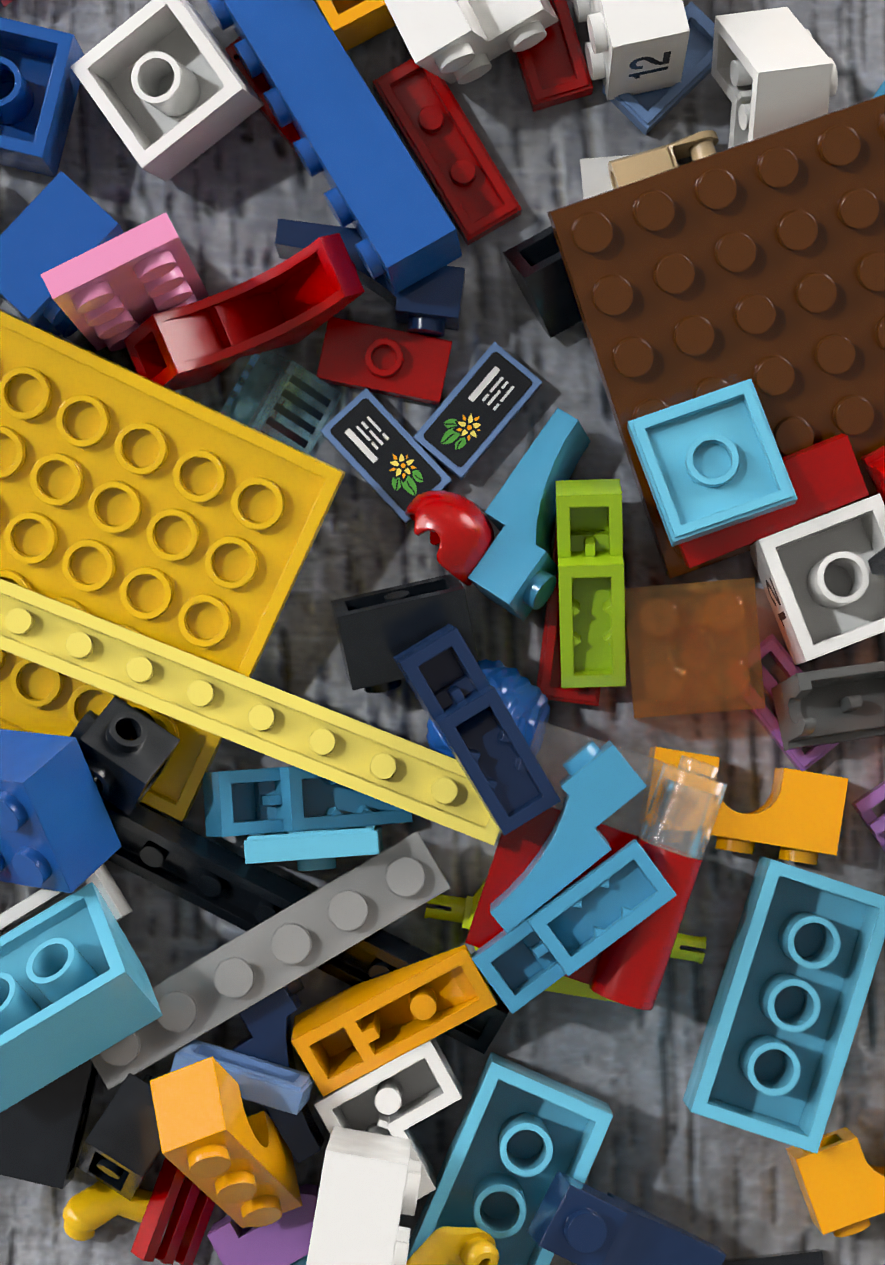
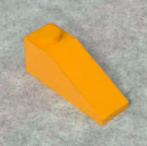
(388, 1017)

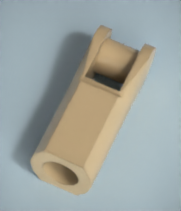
(656, 160)

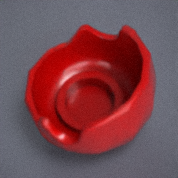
(457, 526)

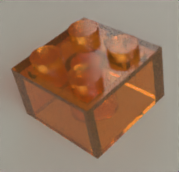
(694, 648)

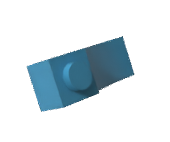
(518, 563)
(595, 789)
(287, 802)
(573, 926)

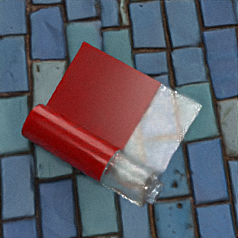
(670, 823)

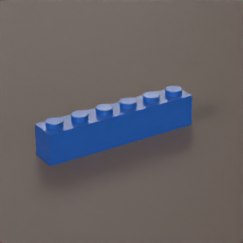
(343, 137)

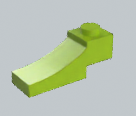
(591, 583)

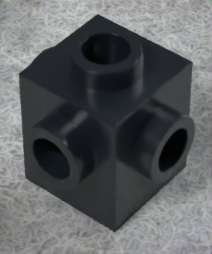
(124, 752)

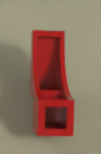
(256, 316)

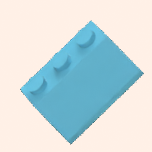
(66, 992)

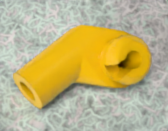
(99, 1205)
(456, 1247)

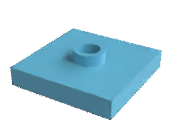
(711, 462)
(313, 848)

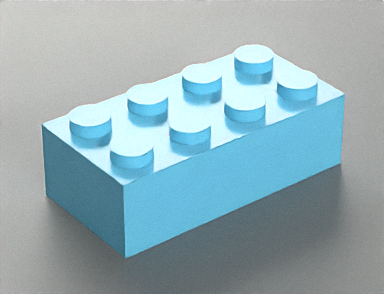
(788, 1005)
(507, 1154)

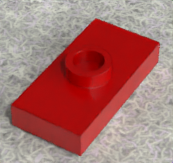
(384, 360)

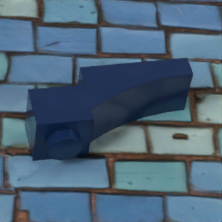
(424, 306)
(477, 728)
(271, 1041)
(611, 1231)

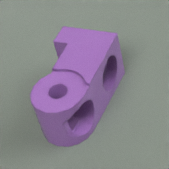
(271, 1244)

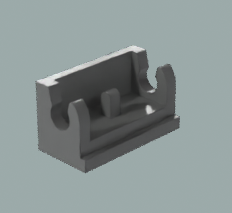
(831, 705)

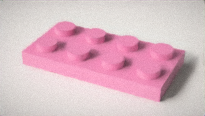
(125, 282)

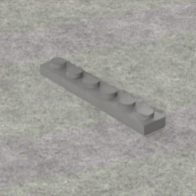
(279, 953)

